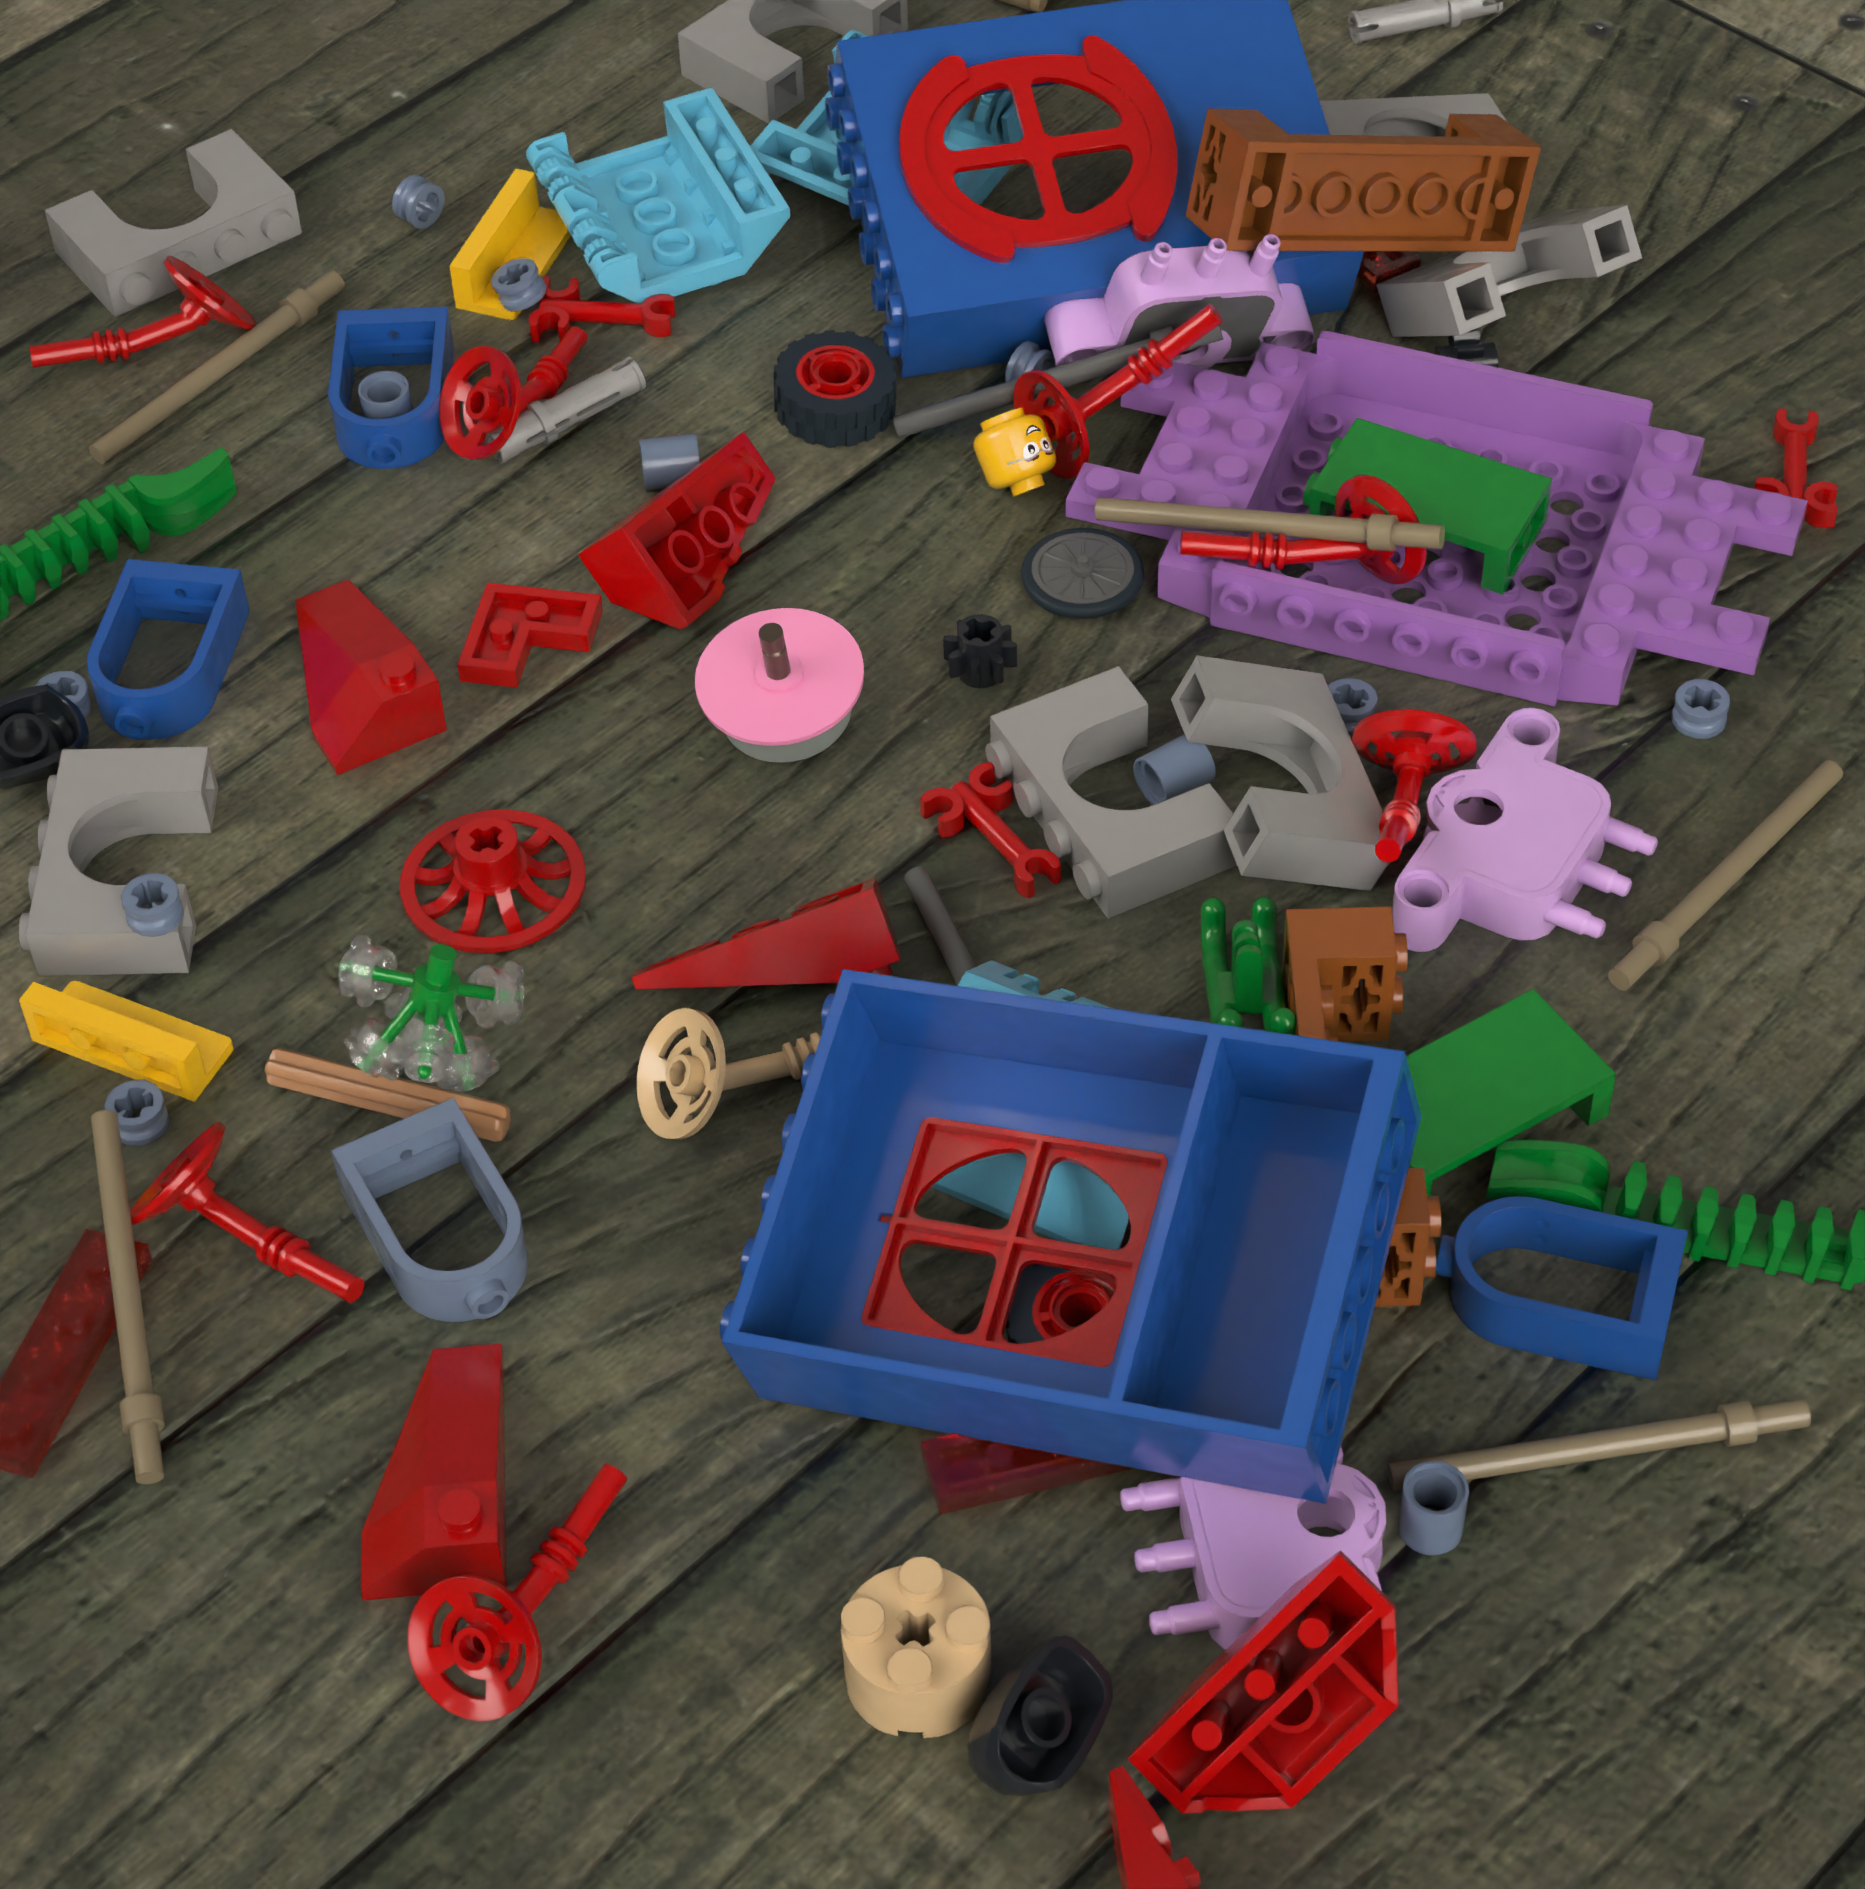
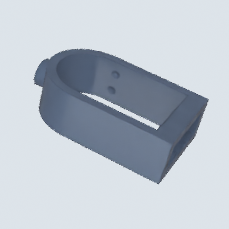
(409, 1153)

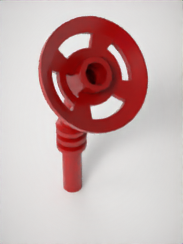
(202, 303)
(496, 399)
(1070, 414)
(1284, 551)
(1410, 763)
(188, 1185)
(494, 1632)

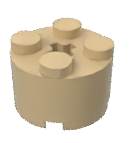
(916, 1649)

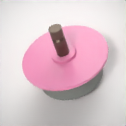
(780, 683)

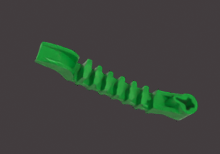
(159, 503)
(1776, 1243)

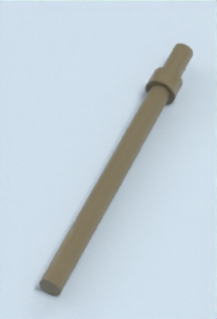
(294, 311)
(1379, 531)
(1661, 938)
(141, 1408)
(1732, 1423)

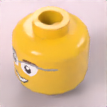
(1014, 451)

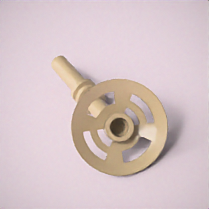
(700, 1073)

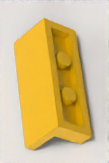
(508, 231)
(125, 1037)

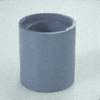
(384, 395)
(667, 459)
(1173, 769)
(1435, 1485)

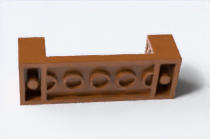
(1362, 188)
(1345, 989)

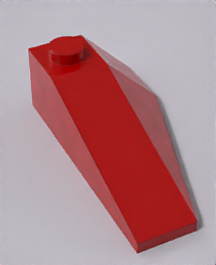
(679, 544)
(363, 679)
(811, 947)
(445, 1482)

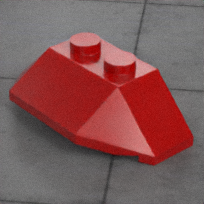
(1281, 1699)

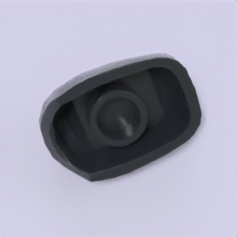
(34, 731)
(1040, 1719)

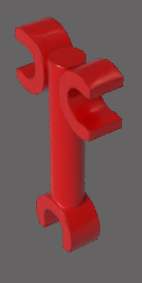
(565, 306)
(1820, 495)
(979, 806)

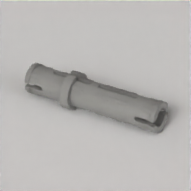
(1416, 15)
(546, 419)

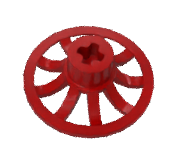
(491, 864)

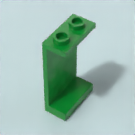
(1473, 497)
(1501, 1080)

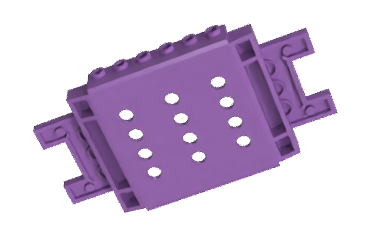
(1636, 556)

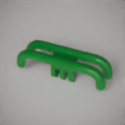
(1255, 974)

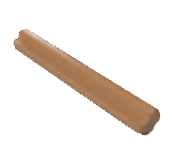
(396, 1098)

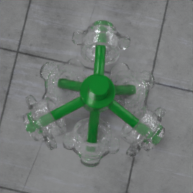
(432, 1039)

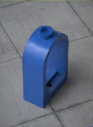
(369, 340)
(170, 594)
(1575, 1234)

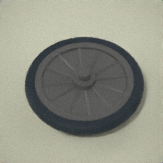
(1082, 573)

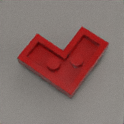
(520, 617)

